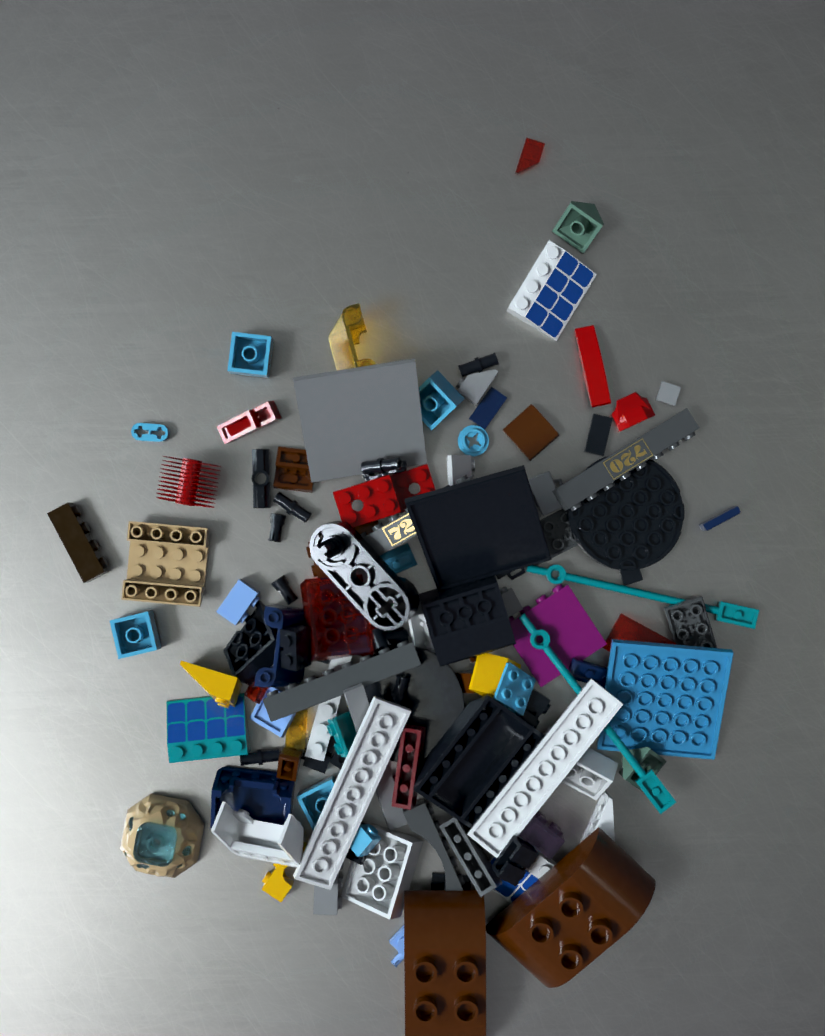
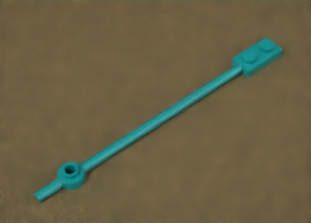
(724, 612)
(647, 780)

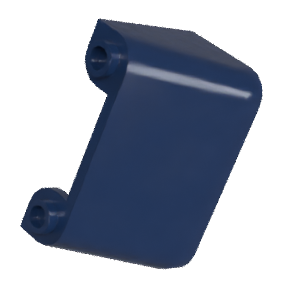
(279, 617)
(254, 791)

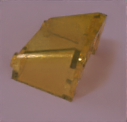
(346, 335)

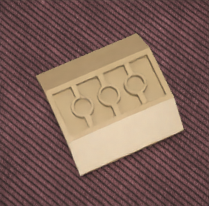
(166, 564)

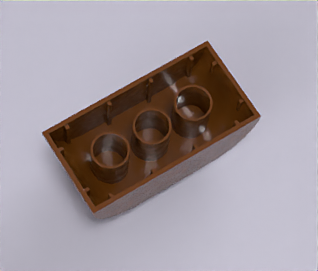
(574, 910)
(444, 963)

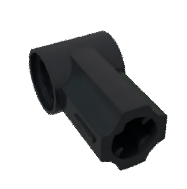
(383, 639)

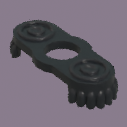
(372, 476)

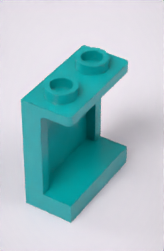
(343, 731)

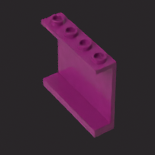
(569, 630)

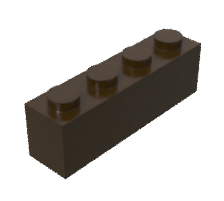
(78, 542)

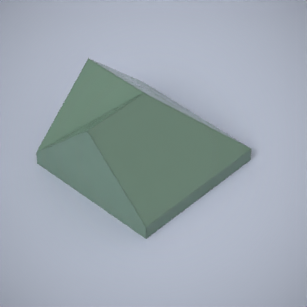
(579, 225)
(647, 759)

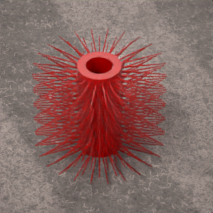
(188, 482)

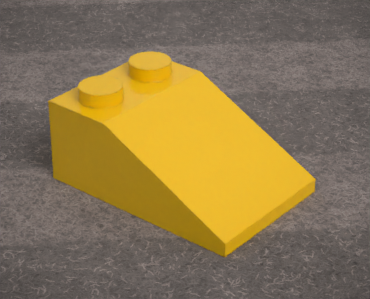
(219, 686)

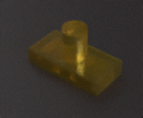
(297, 731)

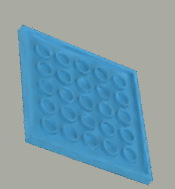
(668, 697)

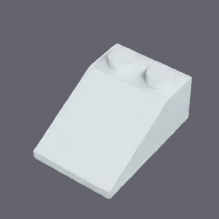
(602, 817)

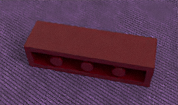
(408, 765)

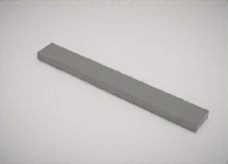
(358, 706)

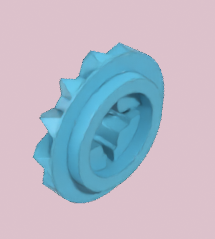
(482, 438)

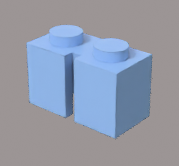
(238, 602)

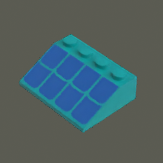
(205, 730)

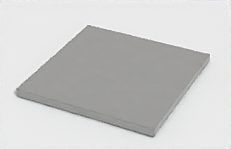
(360, 418)

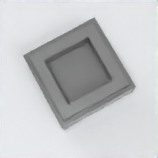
(668, 393)

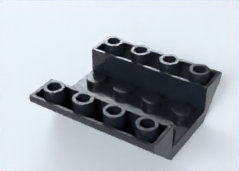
(466, 620)

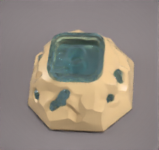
(170, 822)

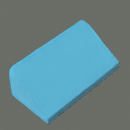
(399, 558)

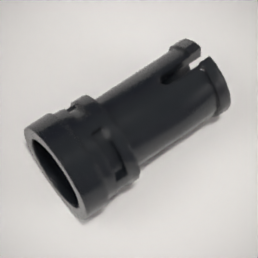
(277, 522)
(282, 586)

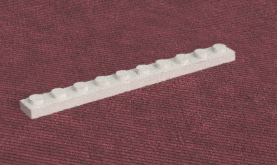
(319, 734)

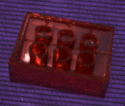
(335, 622)

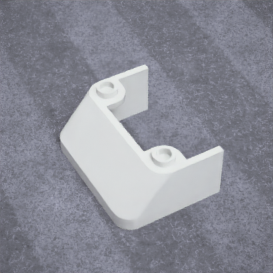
(259, 839)

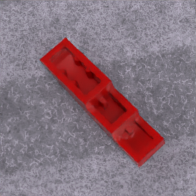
(592, 366)

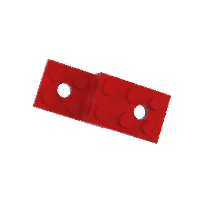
(381, 496)

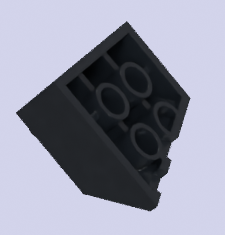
(251, 647)

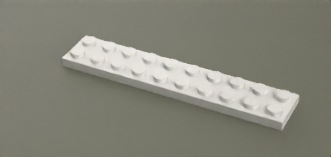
(545, 767)
(352, 793)

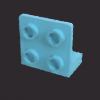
(514, 689)

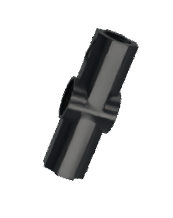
(260, 465)

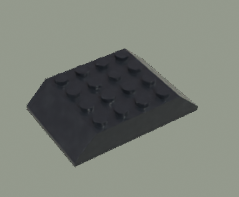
(475, 759)

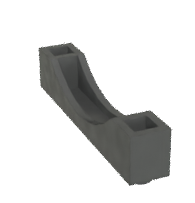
(422, 822)

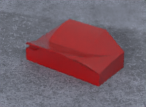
(631, 411)

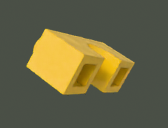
(278, 883)

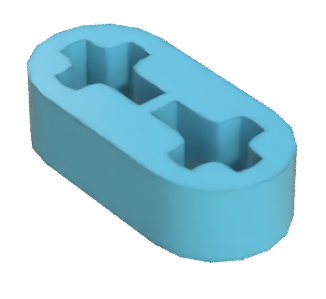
(150, 437)

